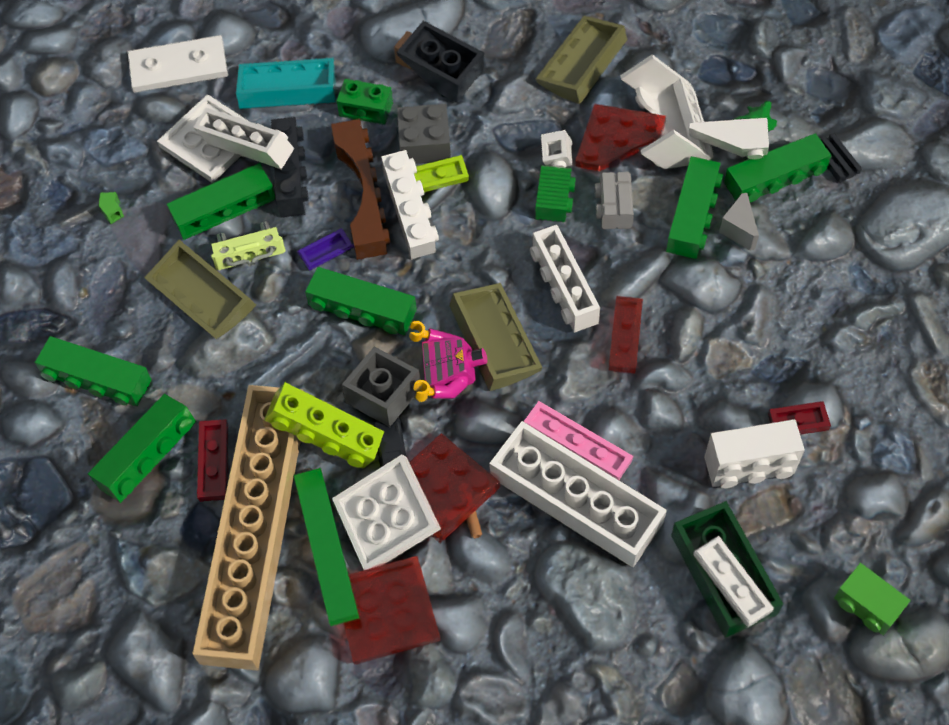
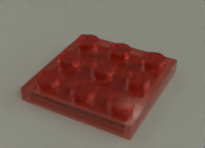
(451, 483)
(391, 611)

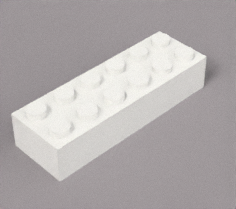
(577, 493)

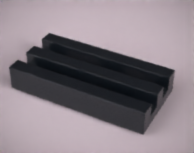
(842, 157)

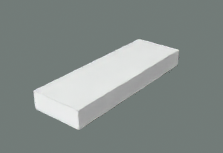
(733, 581)

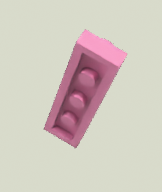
(579, 440)

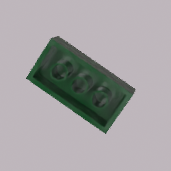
(702, 528)

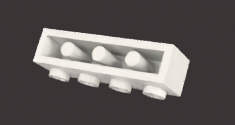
(244, 137)
(408, 204)
(565, 278)

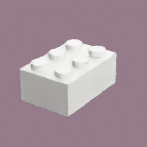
(754, 453)

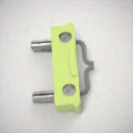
(247, 248)

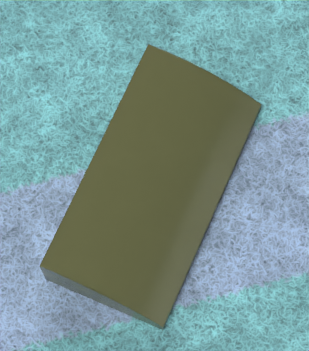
(582, 58)
(200, 290)
(492, 324)

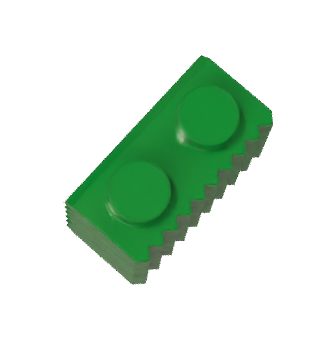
(553, 193)

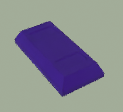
(325, 249)

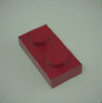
(809, 416)

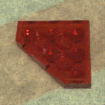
(616, 134)

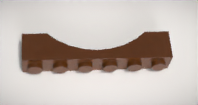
(366, 227)

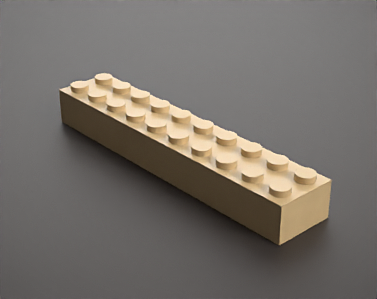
(248, 540)

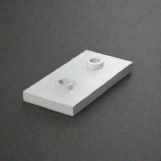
(177, 63)

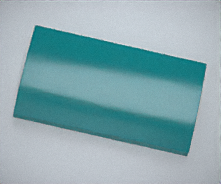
(286, 83)

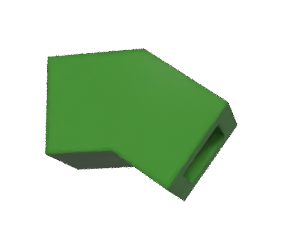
(110, 206)

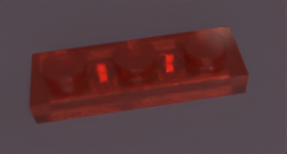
(625, 334)

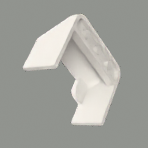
(668, 94)

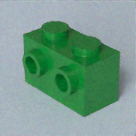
(365, 101)

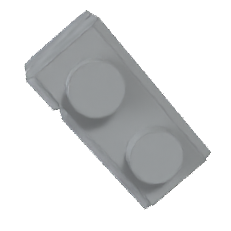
(615, 200)

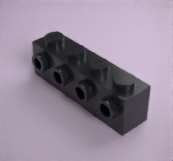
(289, 180)

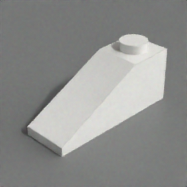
(739, 137)

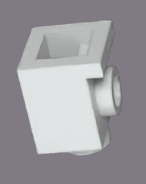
(556, 149)

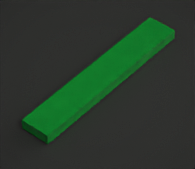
(326, 547)

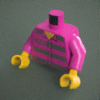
(447, 363)

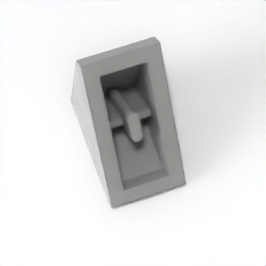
(740, 223)

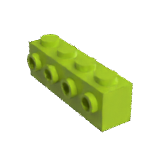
(324, 426)

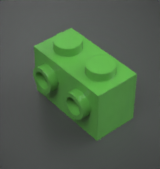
(871, 599)

